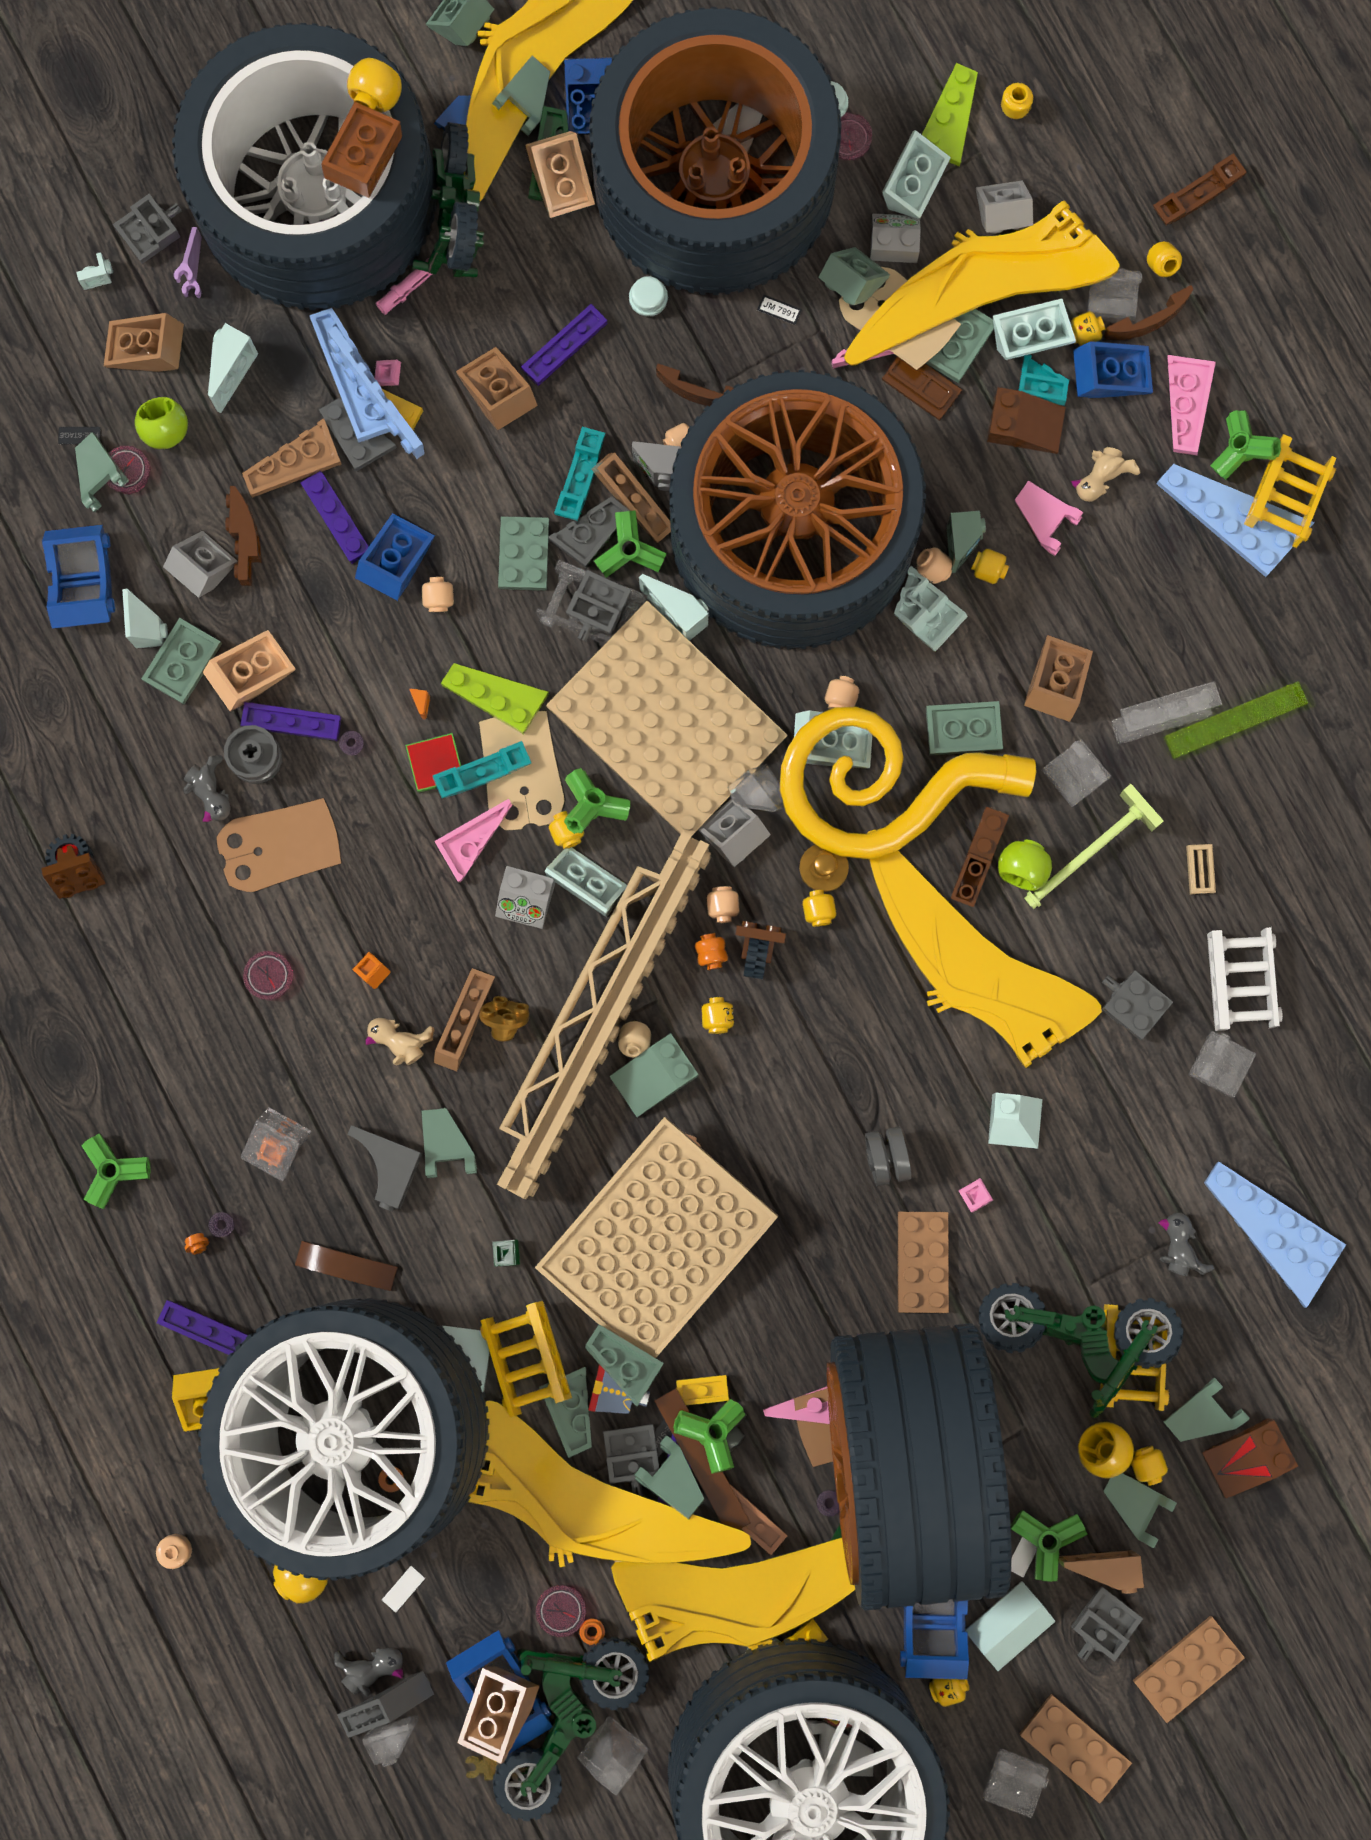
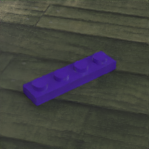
(564, 345)
(335, 516)
(292, 721)
(200, 1327)

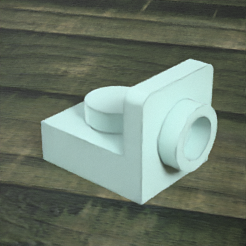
(96, 276)

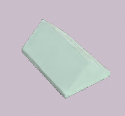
(915, 176)
(1032, 329)
(586, 880)
(1009, 1626)

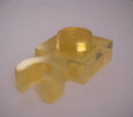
(484, 1766)

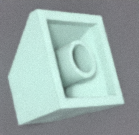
(142, 625)
(1015, 1120)

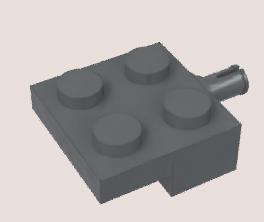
(148, 228)
(597, 604)
(1135, 1004)
(628, 1451)
(1105, 1625)

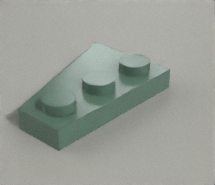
(624, 1362)
(572, 1415)

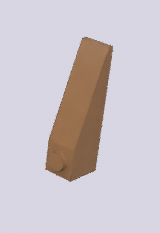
(632, 495)
(463, 1020)

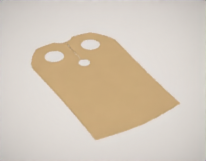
(915, 350)
(539, 777)

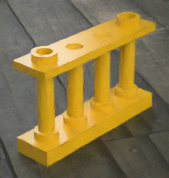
(1267, 492)
(550, 1363)
(1160, 1396)

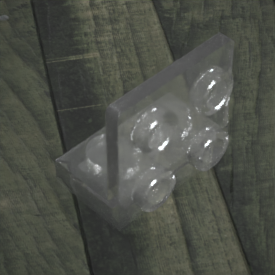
(274, 1143)

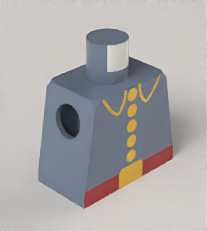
(609, 1396)

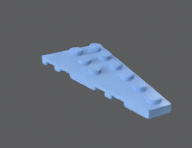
(1225, 512)

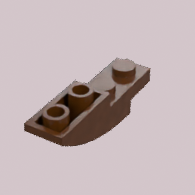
(242, 527)
(979, 856)

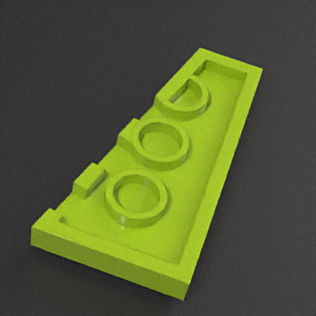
(951, 114)
(502, 698)

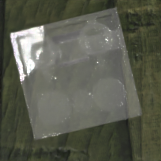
(1116, 295)
(1076, 773)
(1222, 1064)
(1016, 1783)

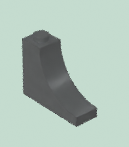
(394, 1167)
(386, 1705)

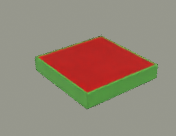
(431, 758)

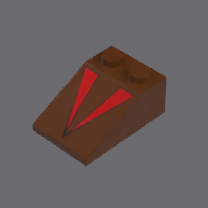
(1249, 1458)

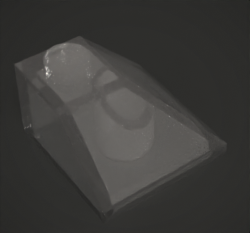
(757, 790)
(388, 1741)
(612, 1755)

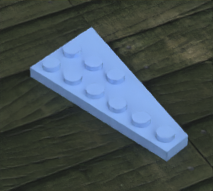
(1286, 1239)

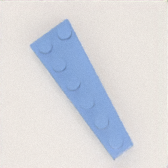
(343, 354)
(360, 411)

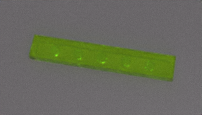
(1235, 720)

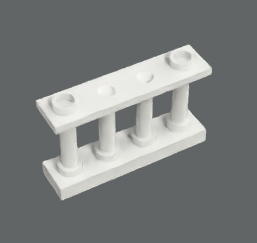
(1222, 993)

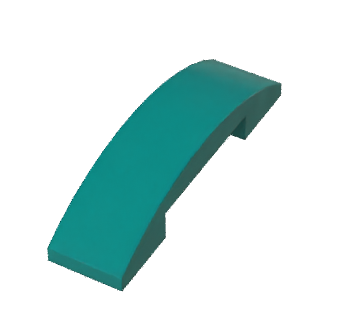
(580, 474)
(482, 770)

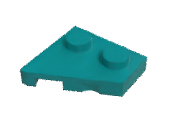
(1042, 381)

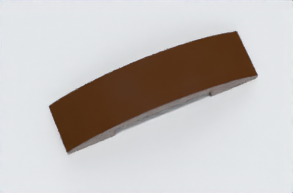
(1200, 191)
(1126, 330)
(671, 378)
(346, 1266)

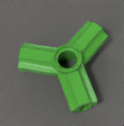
(1244, 445)
(628, 531)
(591, 803)
(126, 1169)
(722, 1423)
(1047, 1558)

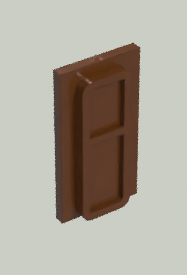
(922, 387)

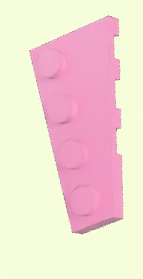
(1189, 395)

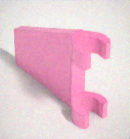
(1045, 514)

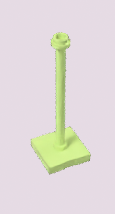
(1138, 810)

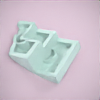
(927, 611)

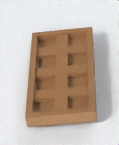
(923, 1262)
(1188, 1669)
(1075, 1748)

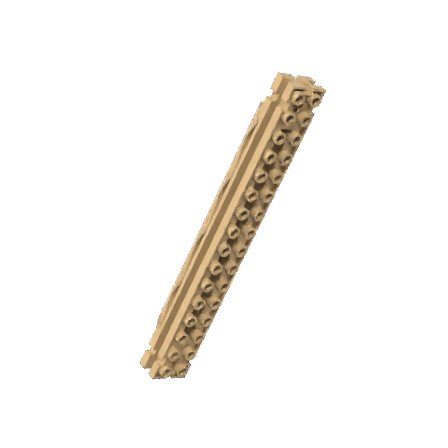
(636, 962)

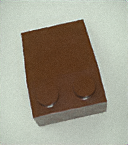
(1025, 421)

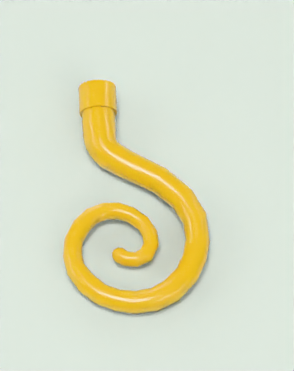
(1002, 773)

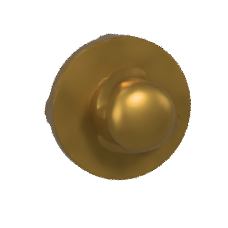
(823, 869)
(504, 1017)

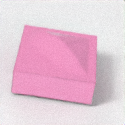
(387, 372)
(976, 1195)

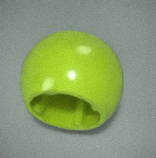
(161, 423)
(1025, 865)

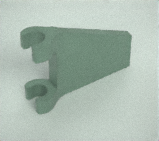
(527, 92)
(95, 470)
(444, 1142)
(1203, 1415)
(673, 1481)
(1136, 1504)

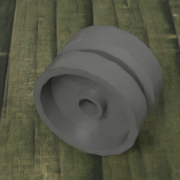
(266, 758)
(883, 1157)

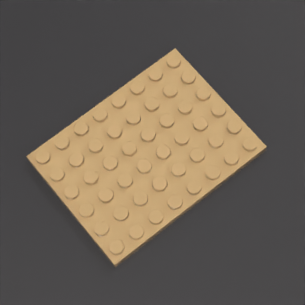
(666, 719)
(657, 1240)

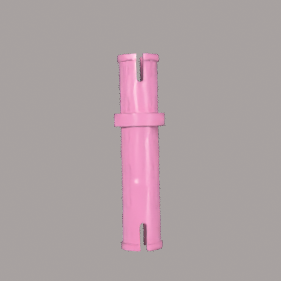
(402, 290)

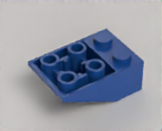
(581, 81)

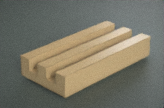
(1191, 869)

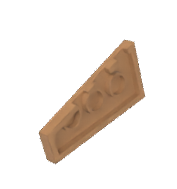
(294, 461)

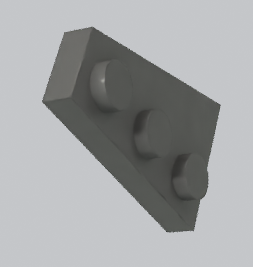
(359, 453)
(590, 533)

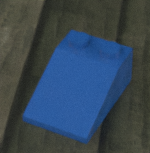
(1112, 370)
(393, 556)

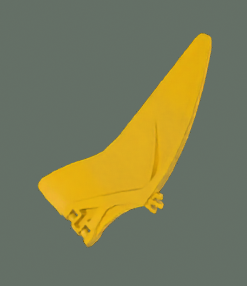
(542, 29)
(986, 271)
(975, 973)
(583, 1513)
(731, 1604)

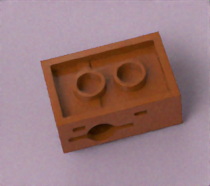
(361, 149)

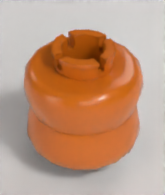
(711, 951)

